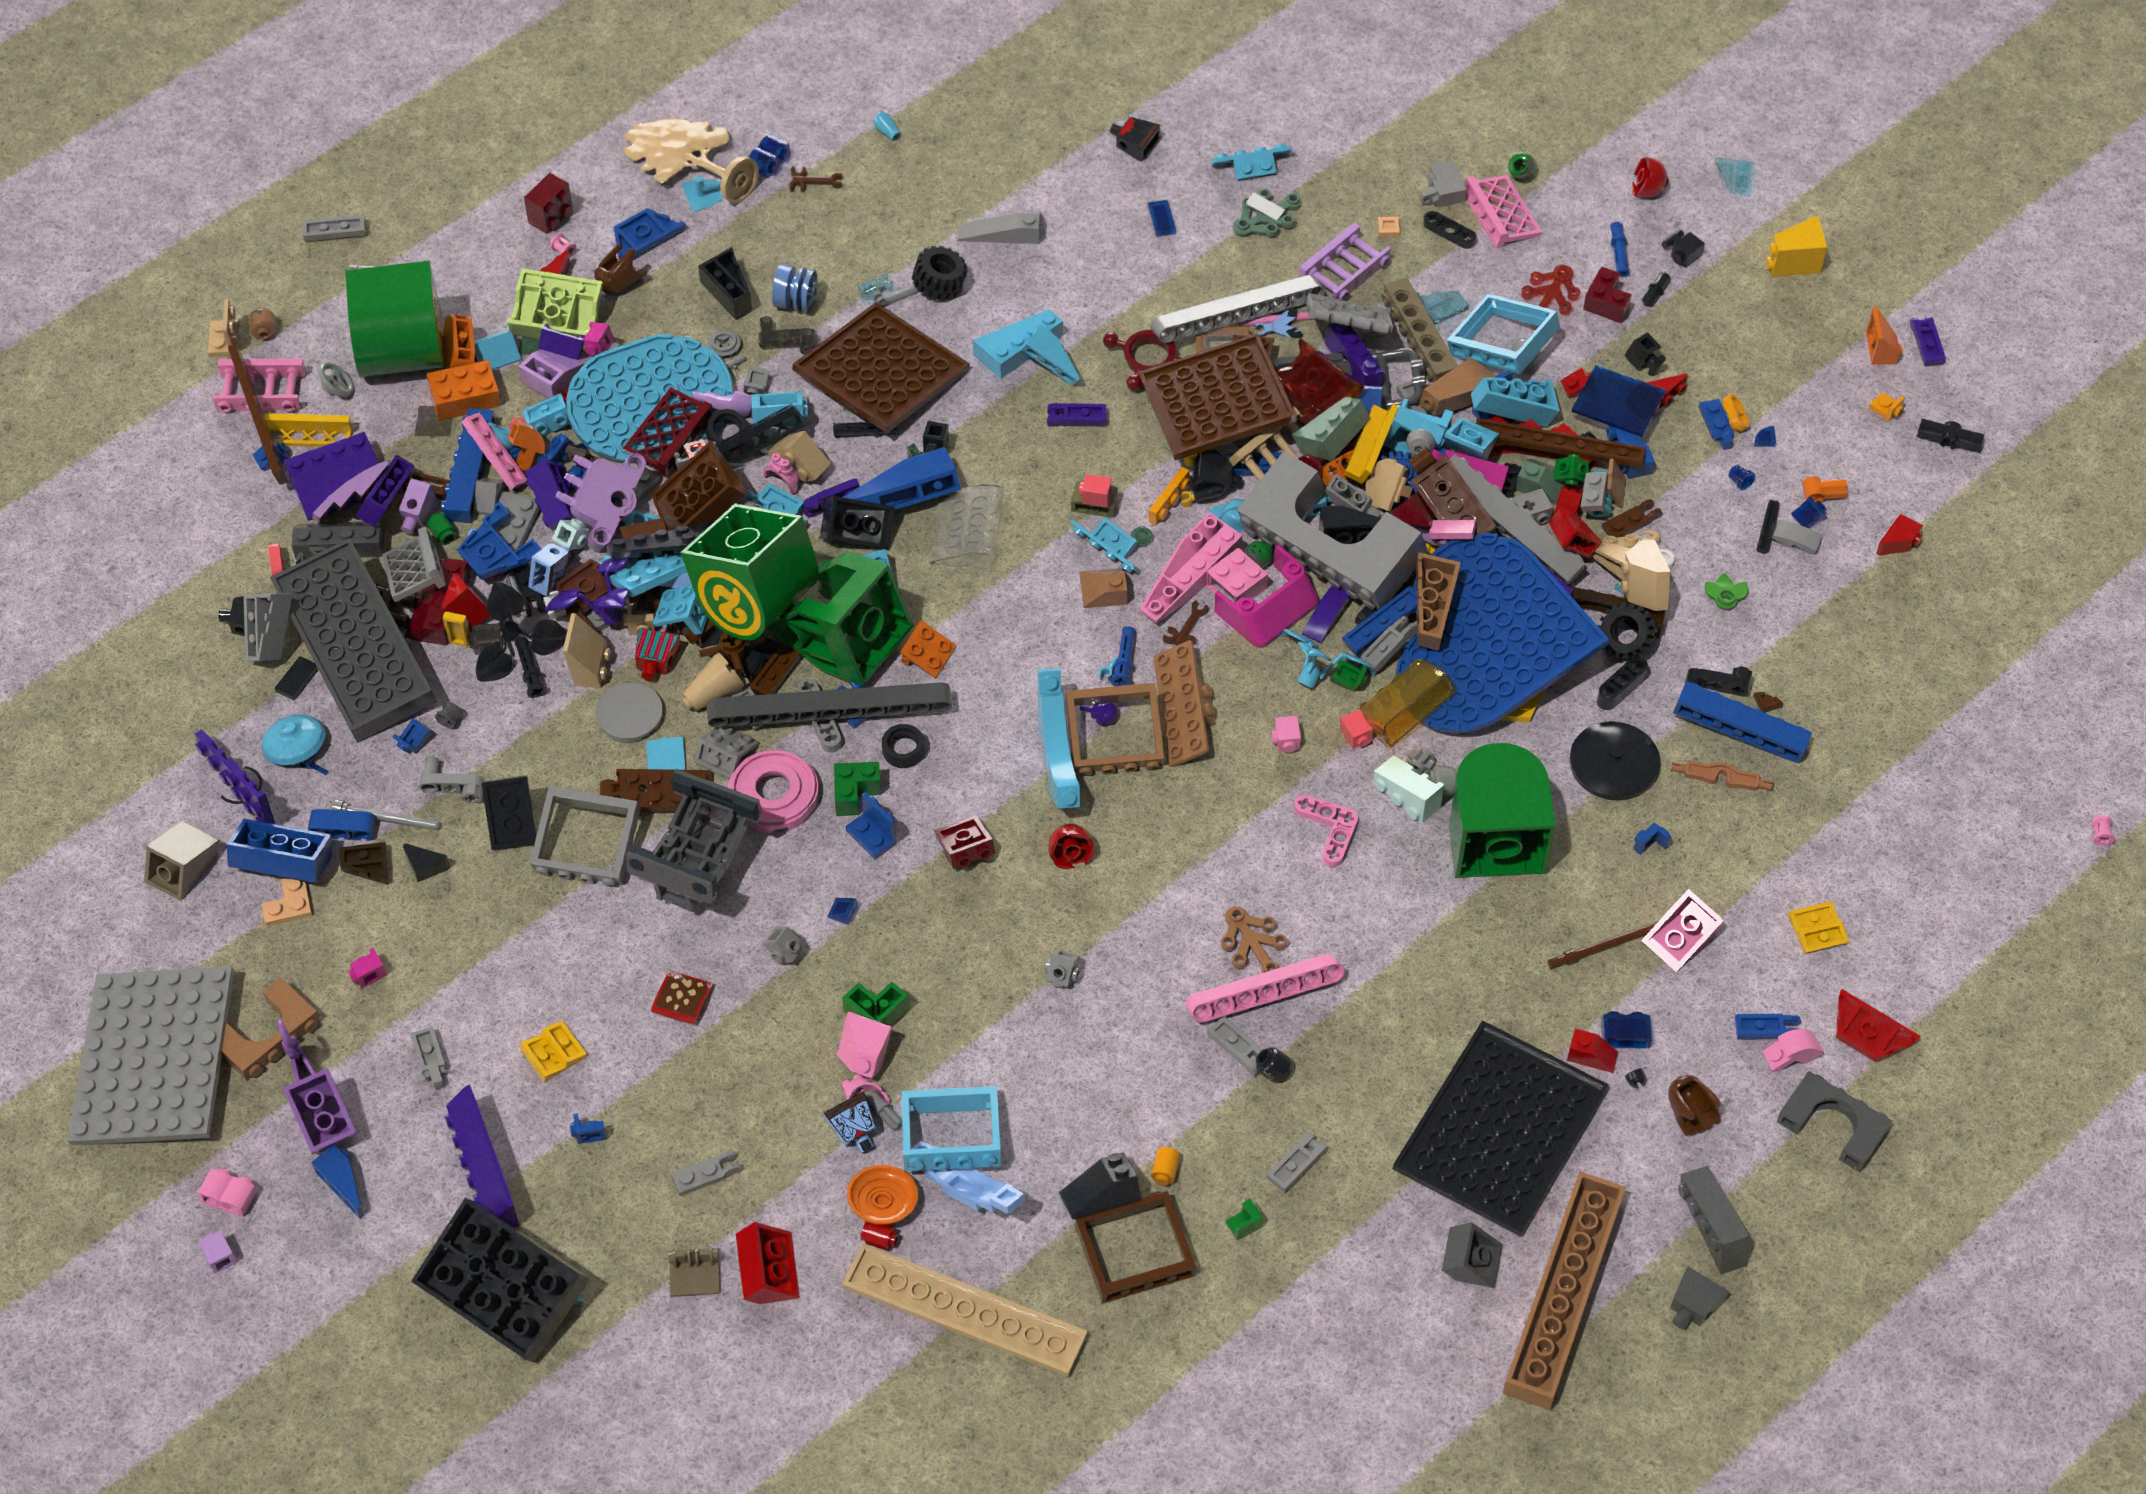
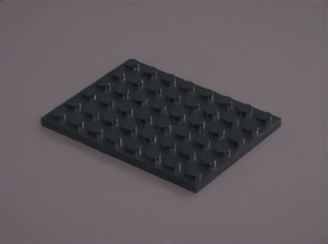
(1500, 1127)

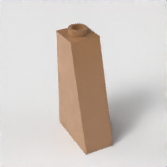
(1454, 388)

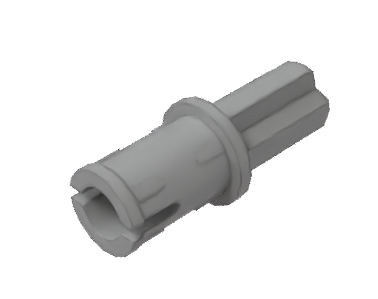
(883, 1110)

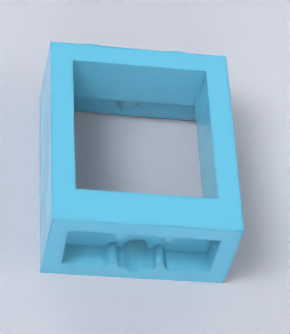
(767, 404)
(1410, 421)

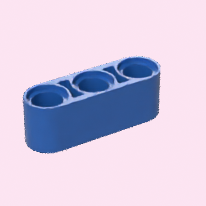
(343, 823)

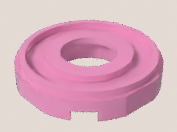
(794, 806)

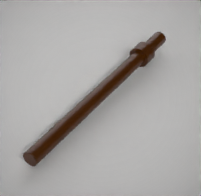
(1572, 956)

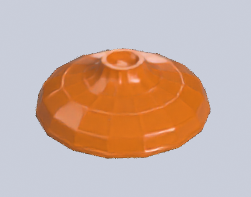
(882, 1194)

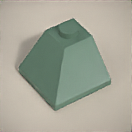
(1536, 476)

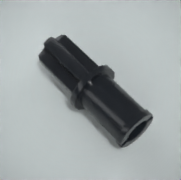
(1656, 289)

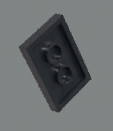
(509, 812)

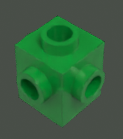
(1571, 470)

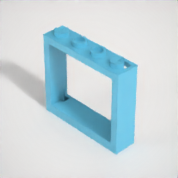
(1463, 346)
(950, 1101)

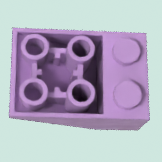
(549, 372)

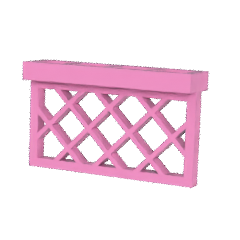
(1488, 213)

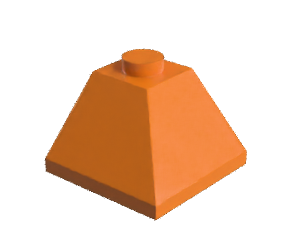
(1882, 340)

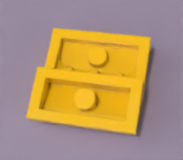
(1818, 927)
(553, 1051)

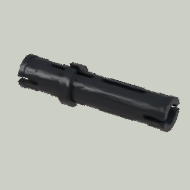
(839, 429)

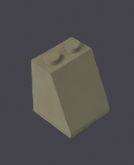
(179, 859)

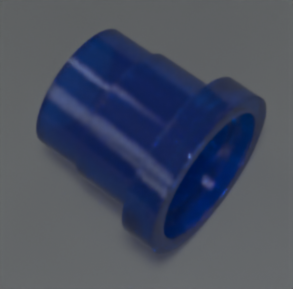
(1741, 476)

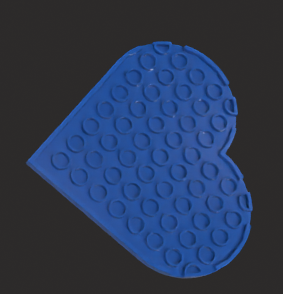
(1504, 633)

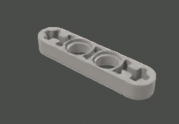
(822, 732)

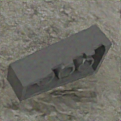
(1715, 1219)

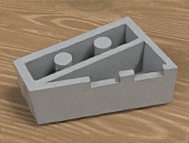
(265, 625)

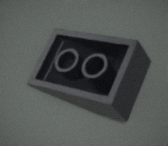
(857, 522)
(1346, 524)
(1102, 1187)

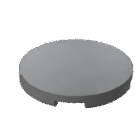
(629, 712)

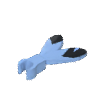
(1280, 325)

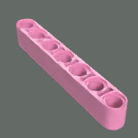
(1253, 987)

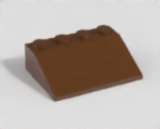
(698, 490)

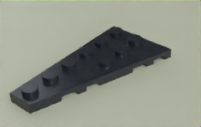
(656, 543)

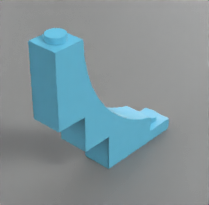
(1052, 729)

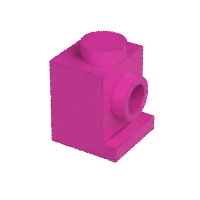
(598, 338)
(367, 969)

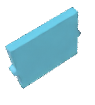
(666, 753)

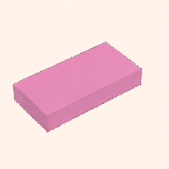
(1452, 529)

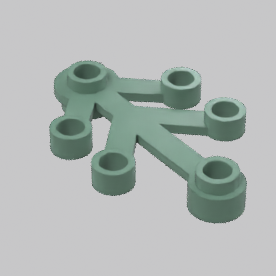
(1245, 226)

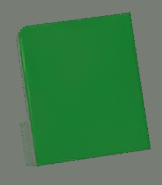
(1246, 1221)

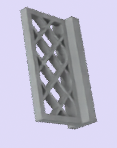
(428, 560)

